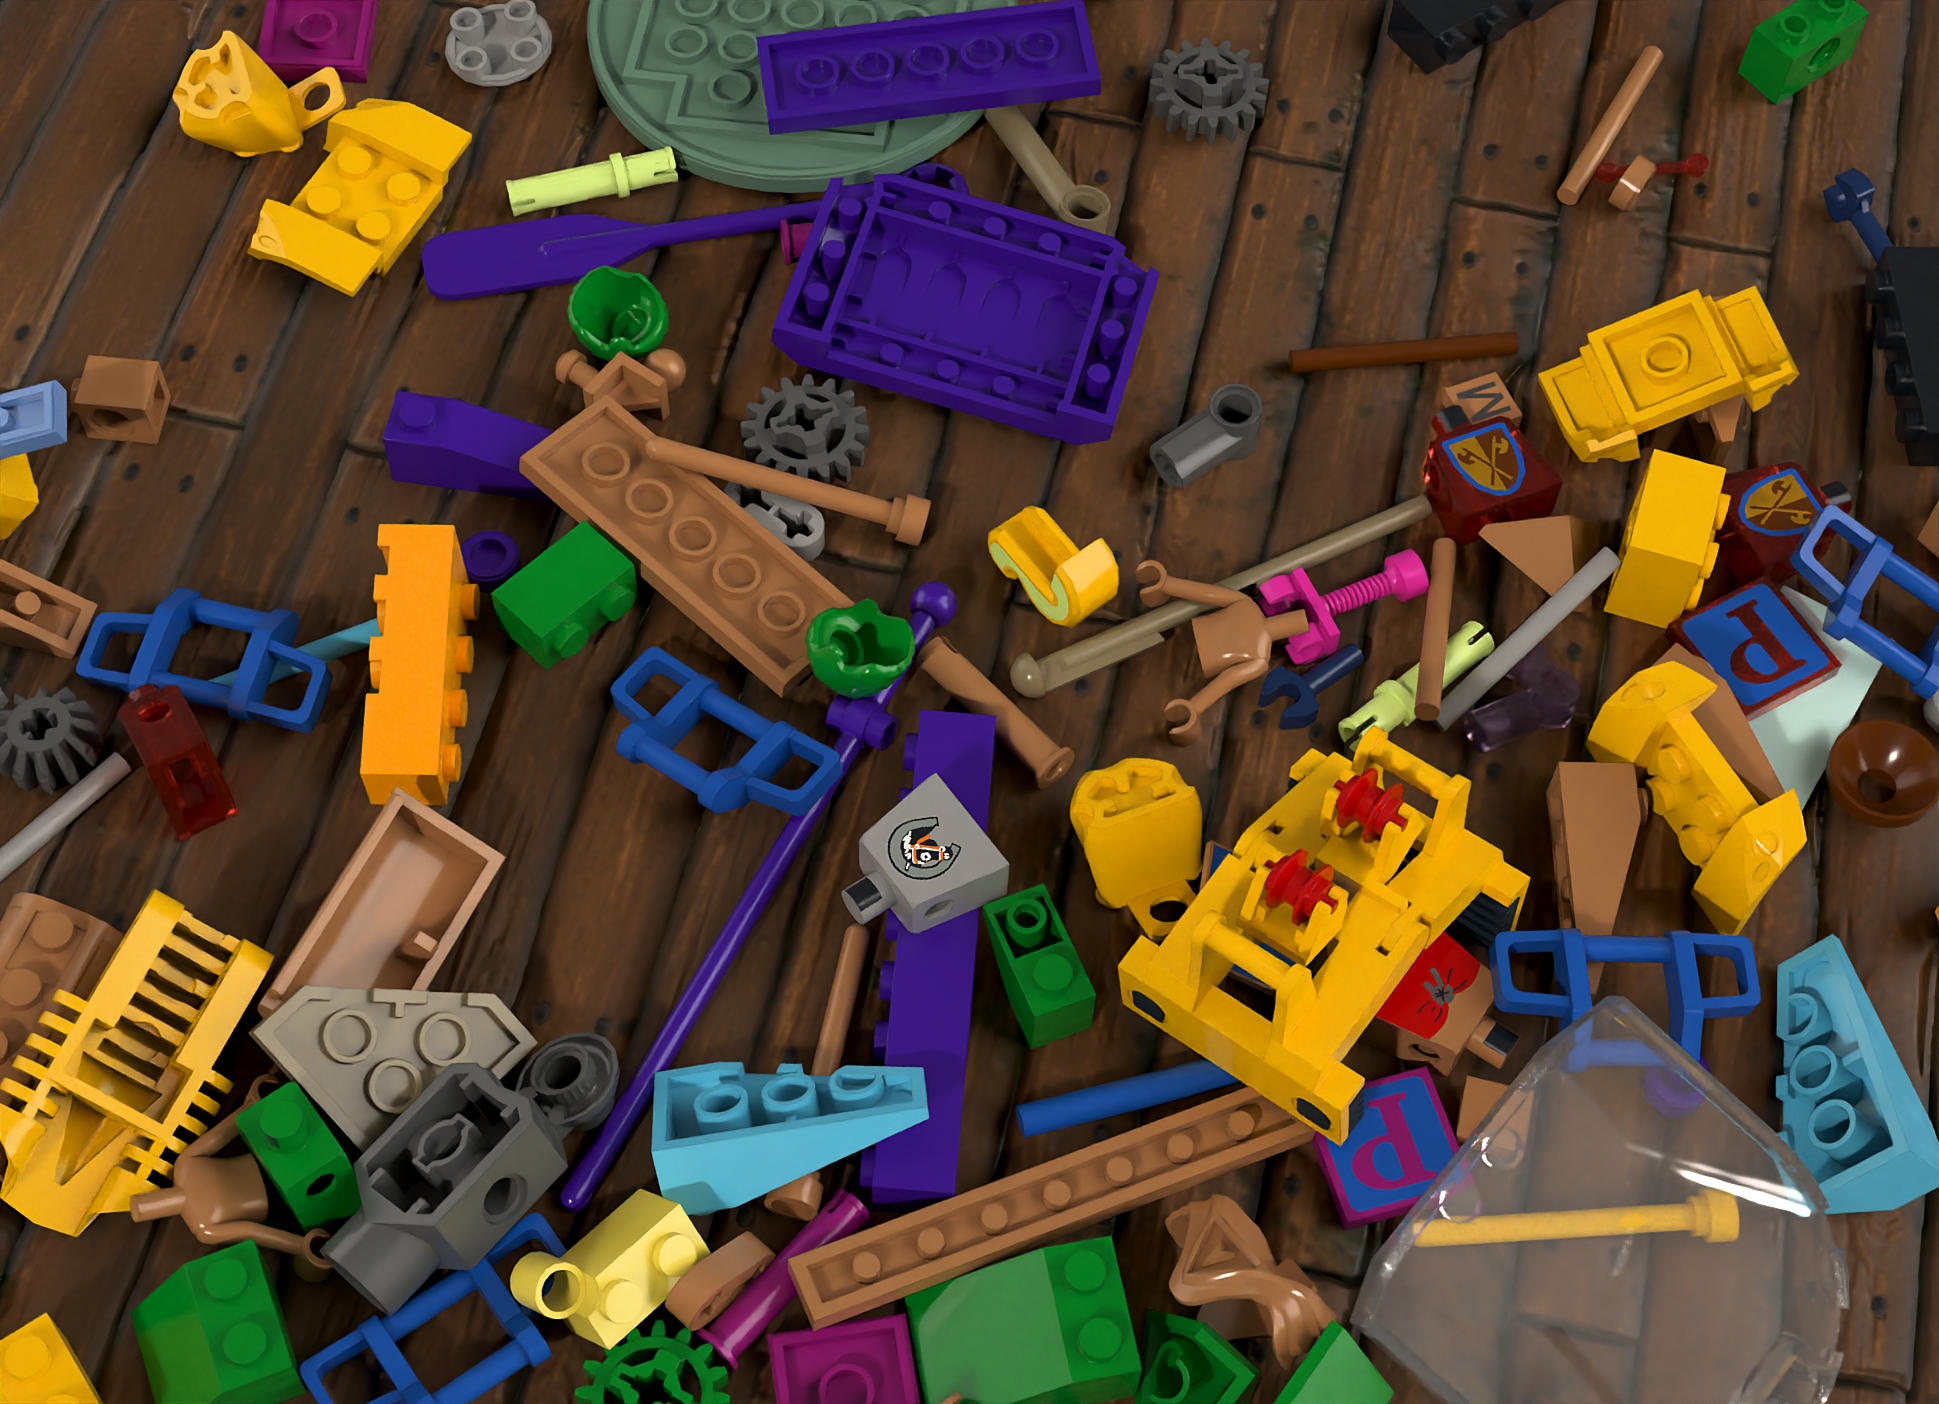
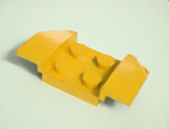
(366, 195)
(1665, 369)
(1698, 792)

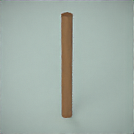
(1610, 125)
(1435, 630)

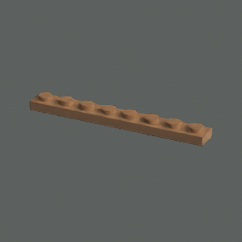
(1040, 1204)

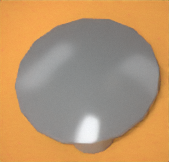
(498, 43)

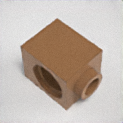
(121, 399)

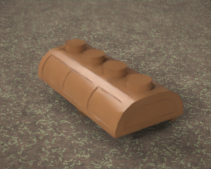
(392, 906)
(42, 951)

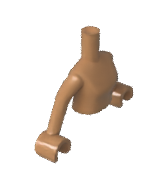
(1229, 642)
(227, 1196)

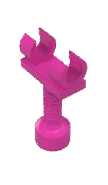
(1402, 576)

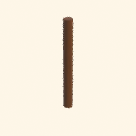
(1403, 352)

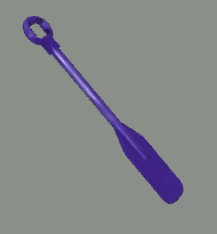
(570, 246)

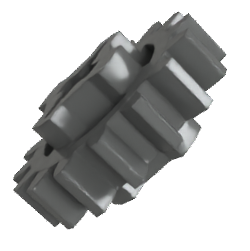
(1208, 90)
(806, 431)

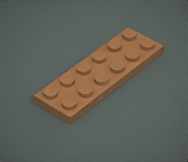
(686, 540)

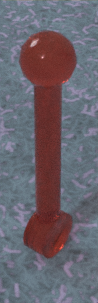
(1695, 166)

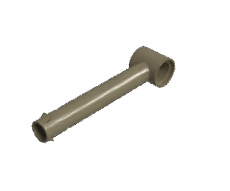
(1072, 204)

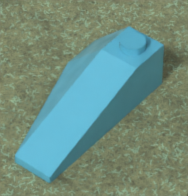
(1846, 1090)
(743, 1134)

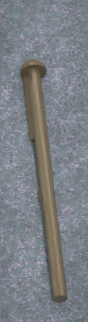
(1098, 652)

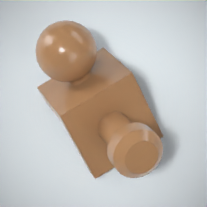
(626, 380)

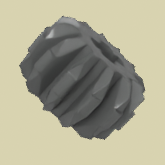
(48, 739)

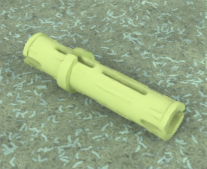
(594, 180)
(1395, 700)

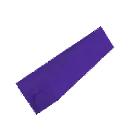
(459, 446)

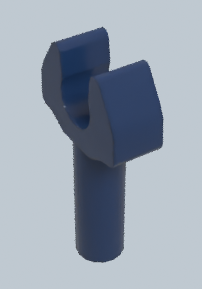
(1851, 202)
(1306, 686)

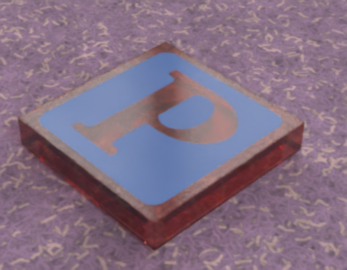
(1757, 646)

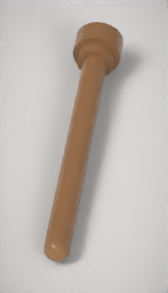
(901, 516)
(803, 1196)

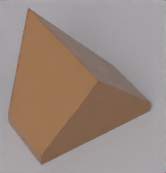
(1547, 548)

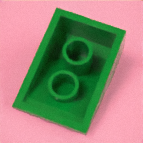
(1028, 1330)

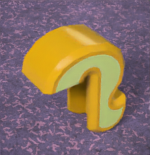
(1055, 574)

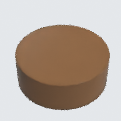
(1633, 183)

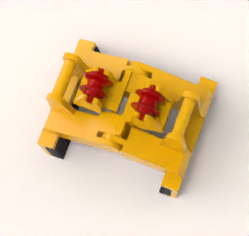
(1319, 869)

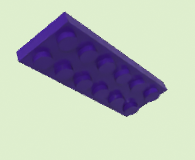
(927, 66)

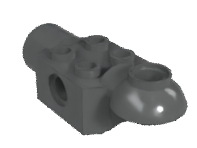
(467, 1166)

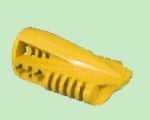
(126, 1069)

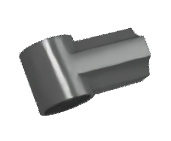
(1209, 438)

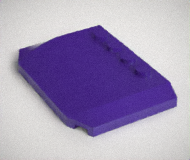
(967, 306)

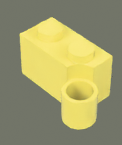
(613, 1271)

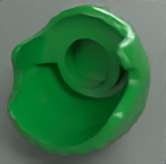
(617, 313)
(859, 648)

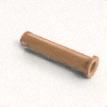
(982, 697)

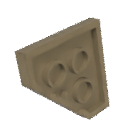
(376, 1049)

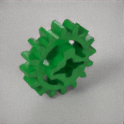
(664, 1373)

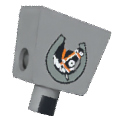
(926, 862)

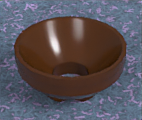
(1895, 756)

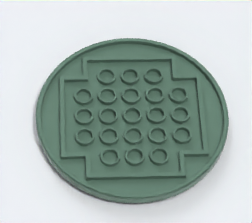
(694, 83)

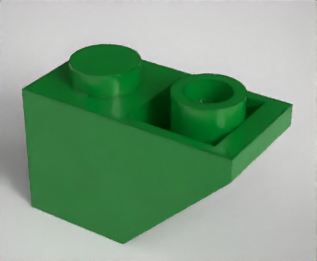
(1039, 967)

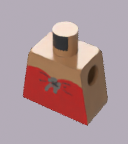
(1442, 1012)

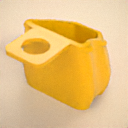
(243, 106)
(1140, 837)

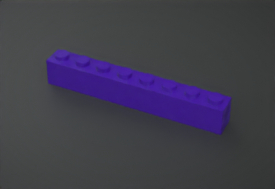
(932, 986)

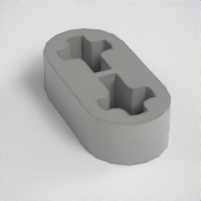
(783, 513)

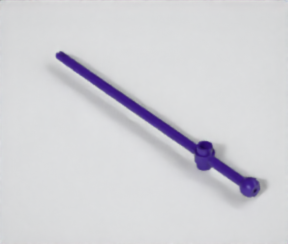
(860, 725)

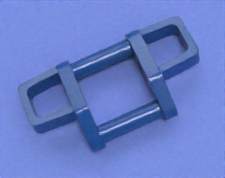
(1846, 598)
(176, 615)
(654, 738)
(1673, 949)
(381, 1335)

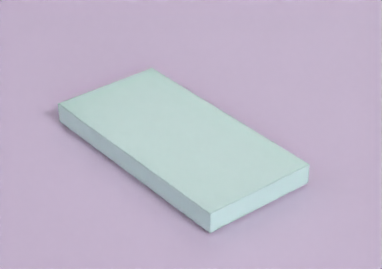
(1806, 727)

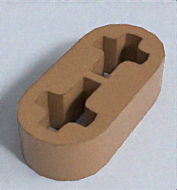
(718, 1280)

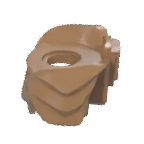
(1239, 1283)

